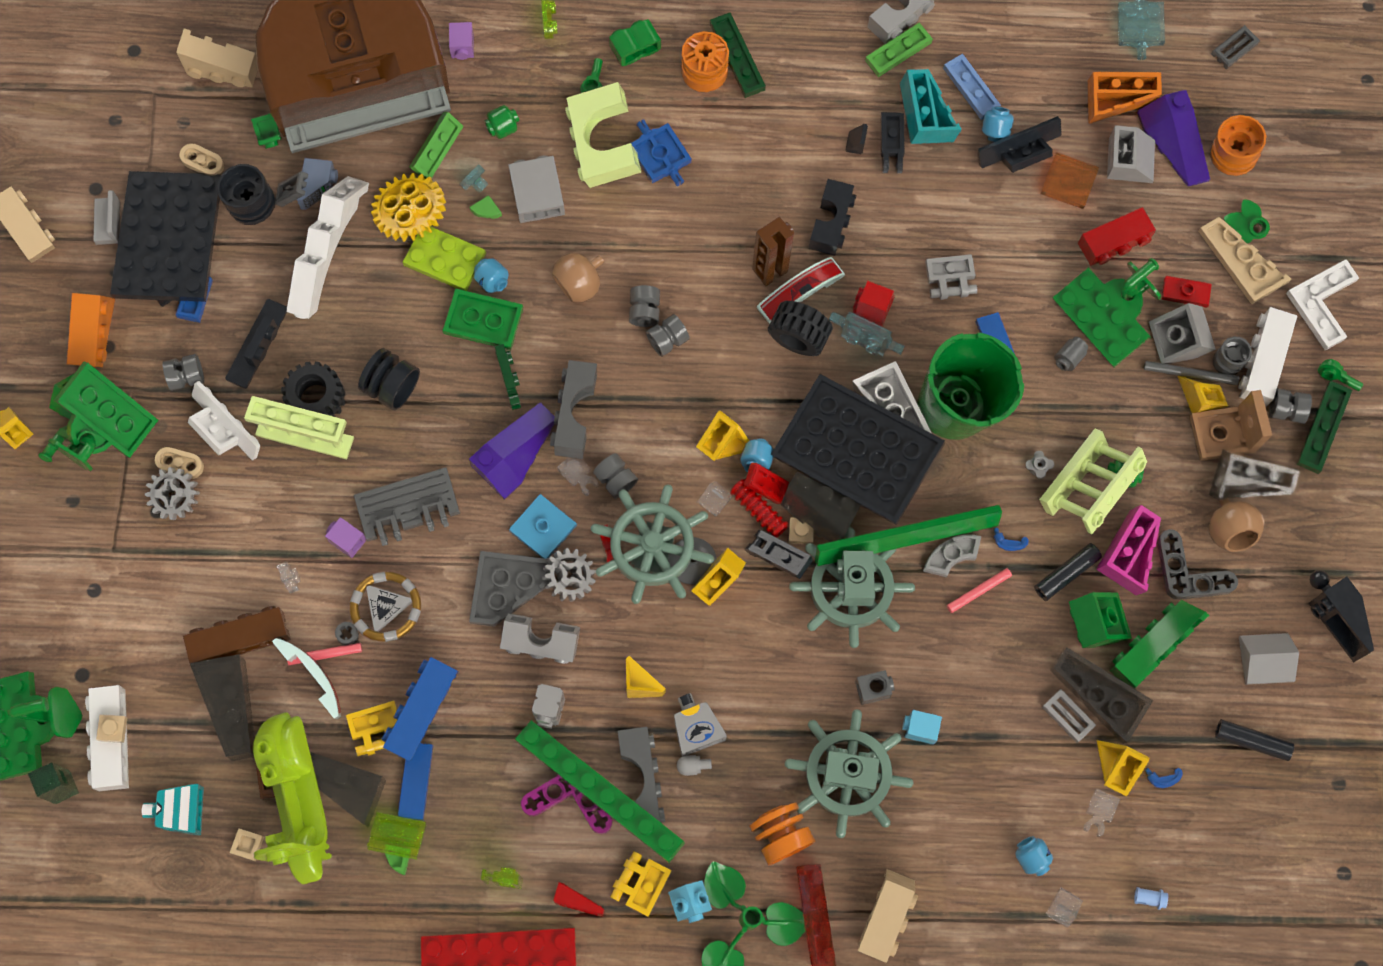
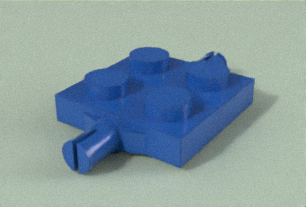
(661, 153)

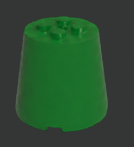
(979, 376)

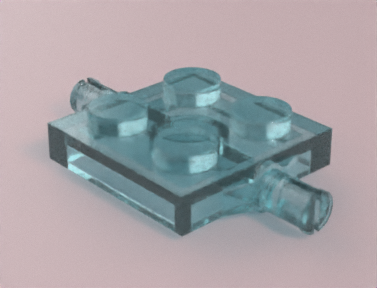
(1141, 25)
(866, 334)

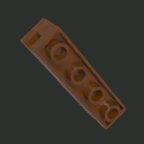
(772, 250)
(237, 636)

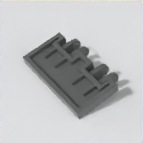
(406, 503)

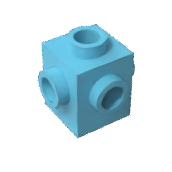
(690, 902)

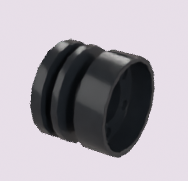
(246, 194)
(388, 379)

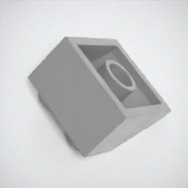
(1182, 334)

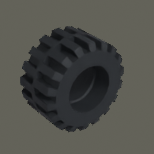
(800, 328)
(314, 375)

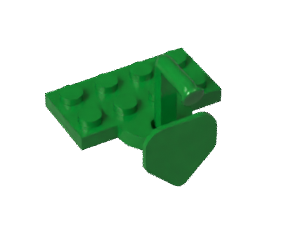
(1110, 310)
(99, 419)
(24, 726)

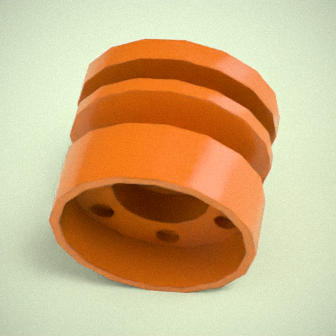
(702, 72)
(1238, 145)
(782, 833)

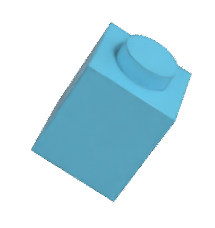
(922, 726)

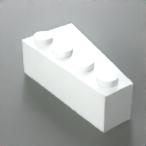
(889, 390)

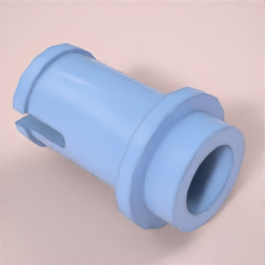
(1151, 898)

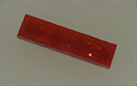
(816, 915)

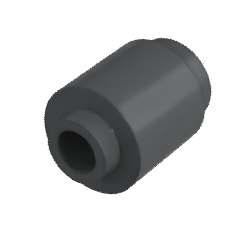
(1071, 354)

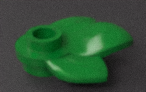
(1245, 220)

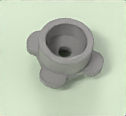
(1032, 465)

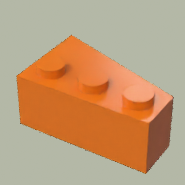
(1121, 92)
(89, 329)

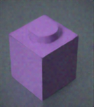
(461, 40)
(345, 537)

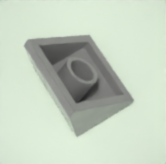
(1268, 658)

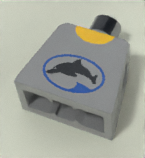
(696, 726)

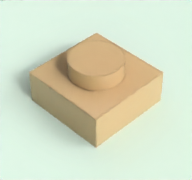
(799, 532)
(111, 728)
(246, 844)

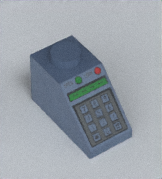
(320, 179)

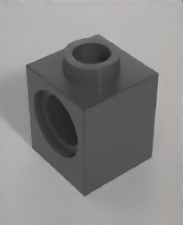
(866, 695)

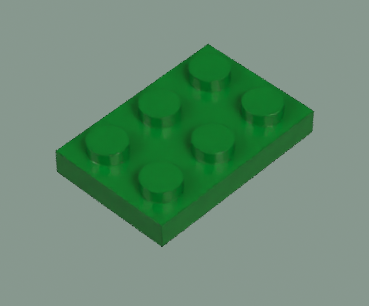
(483, 319)

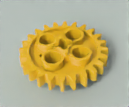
(408, 207)

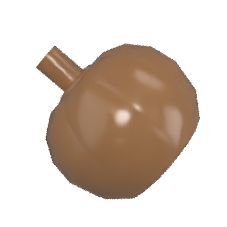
(577, 276)
(1235, 525)

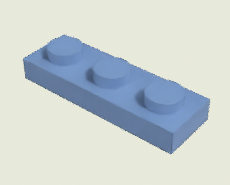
(971, 85)

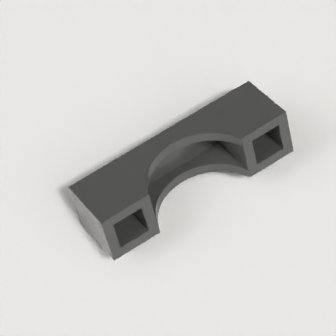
(570, 435)
(635, 748)

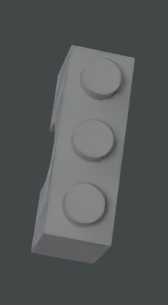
(890, 23)
(519, 638)

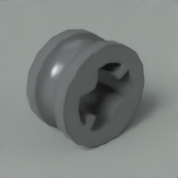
(338, 633)

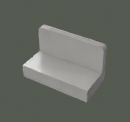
(107, 219)

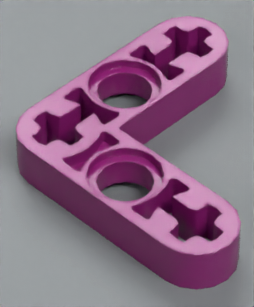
(552, 802)

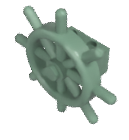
(654, 543)
(854, 589)
(849, 772)

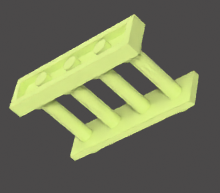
(299, 427)
(1083, 463)

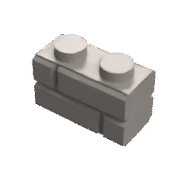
(548, 705)

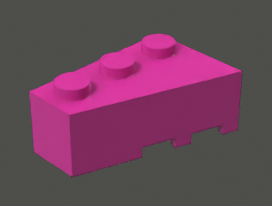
(1131, 551)

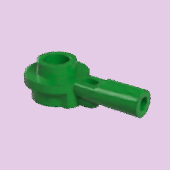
(592, 82)
(1332, 370)

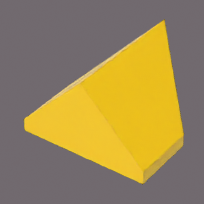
(1202, 396)
(722, 438)
(640, 682)
(1120, 766)

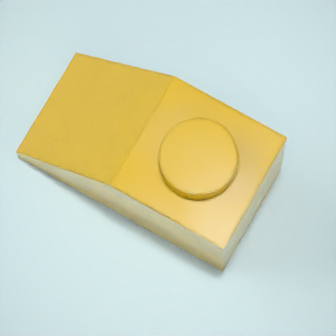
(13, 428)
(719, 576)

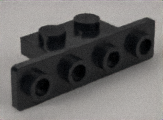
(1022, 147)
(256, 344)

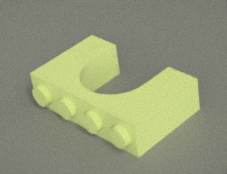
(585, 113)

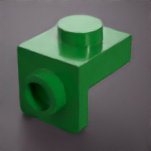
(266, 131)

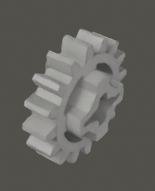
(172, 503)
(561, 570)

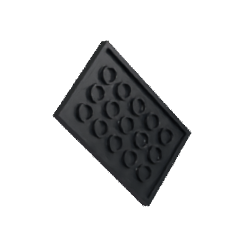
(166, 237)
(858, 449)

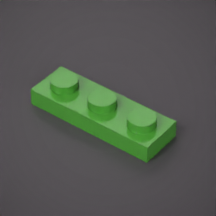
(898, 49)
(436, 145)

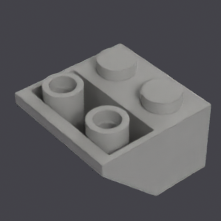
(1130, 155)

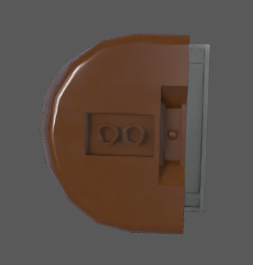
(348, 67)

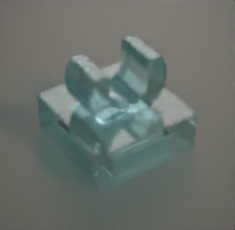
(474, 179)

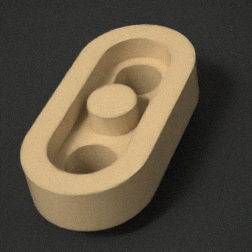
(203, 161)
(181, 460)

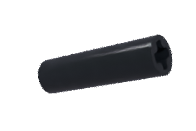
(1068, 571)
(1254, 740)

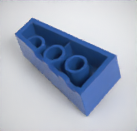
(419, 709)

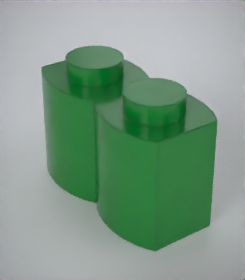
(635, 42)

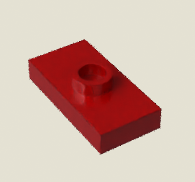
(1186, 291)
(766, 483)

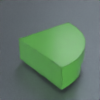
(486, 208)
(398, 863)

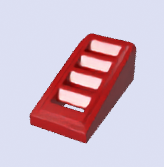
(572, 899)

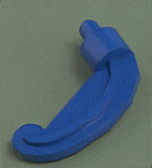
(1009, 545)
(1166, 781)

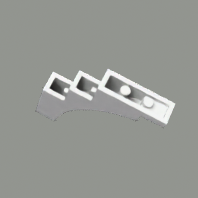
(311, 268)

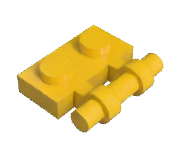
(370, 722)
(648, 886)

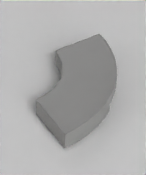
(952, 552)

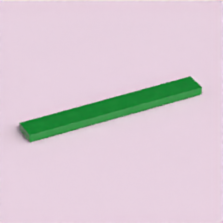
(911, 534)

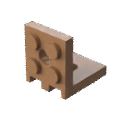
(1244, 428)

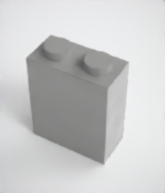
(536, 189)

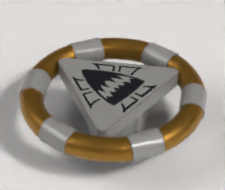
(385, 606)

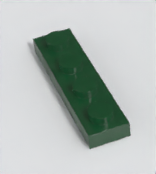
(739, 55)
(1324, 427)

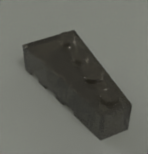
(1107, 697)
(227, 699)

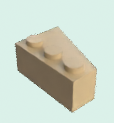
(216, 62)
(24, 225)
(888, 916)

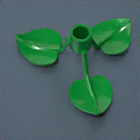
(727, 885)

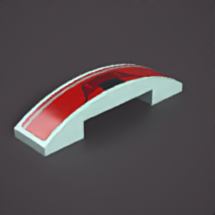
(802, 286)
(330, 699)

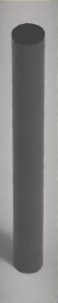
(1191, 373)

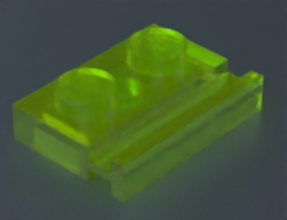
(396, 835)
(506, 877)

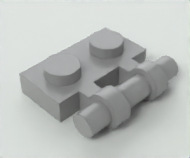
(948, 270)

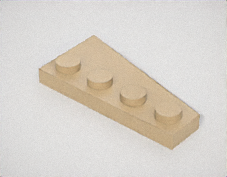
(1248, 268)

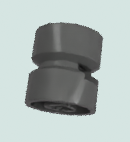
(644, 306)
(669, 334)
(1232, 355)
(182, 372)
(1295, 406)
(615, 475)

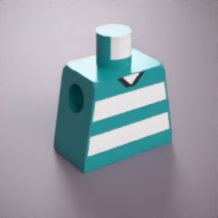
(177, 809)

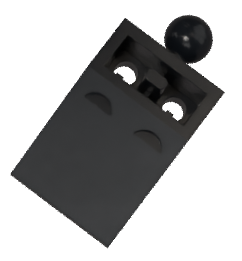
(1343, 614)

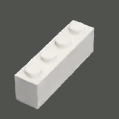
(1268, 354)
(107, 759)

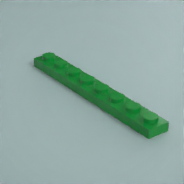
(600, 791)

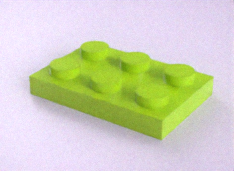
(444, 258)

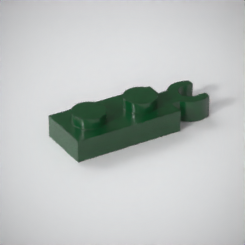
(510, 379)

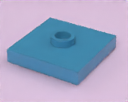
(543, 527)

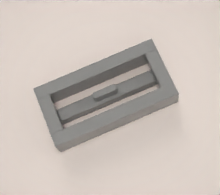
(1079, 713)

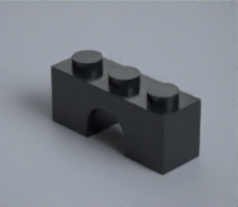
(827, 234)

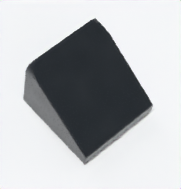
(856, 139)

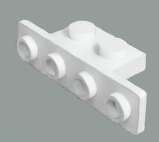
(218, 426)

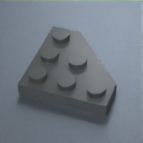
(505, 585)

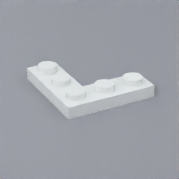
(1308, 301)

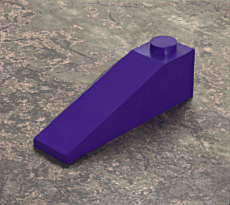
(1176, 133)
(512, 451)

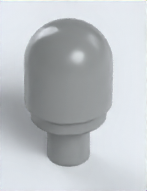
(692, 765)

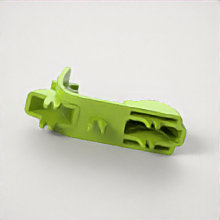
(287, 766)

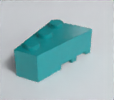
(925, 110)

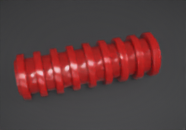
(759, 509)

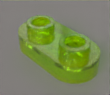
(549, 25)

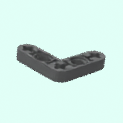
(1189, 581)

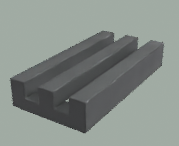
(1224, 57)
(293, 189)

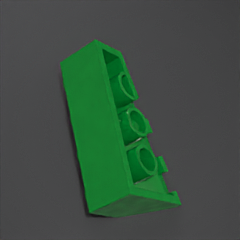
(1157, 643)

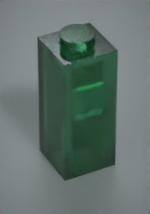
(53, 783)

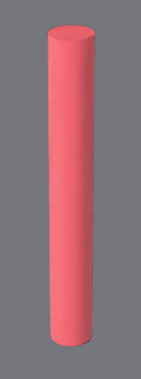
(979, 590)
(331, 652)

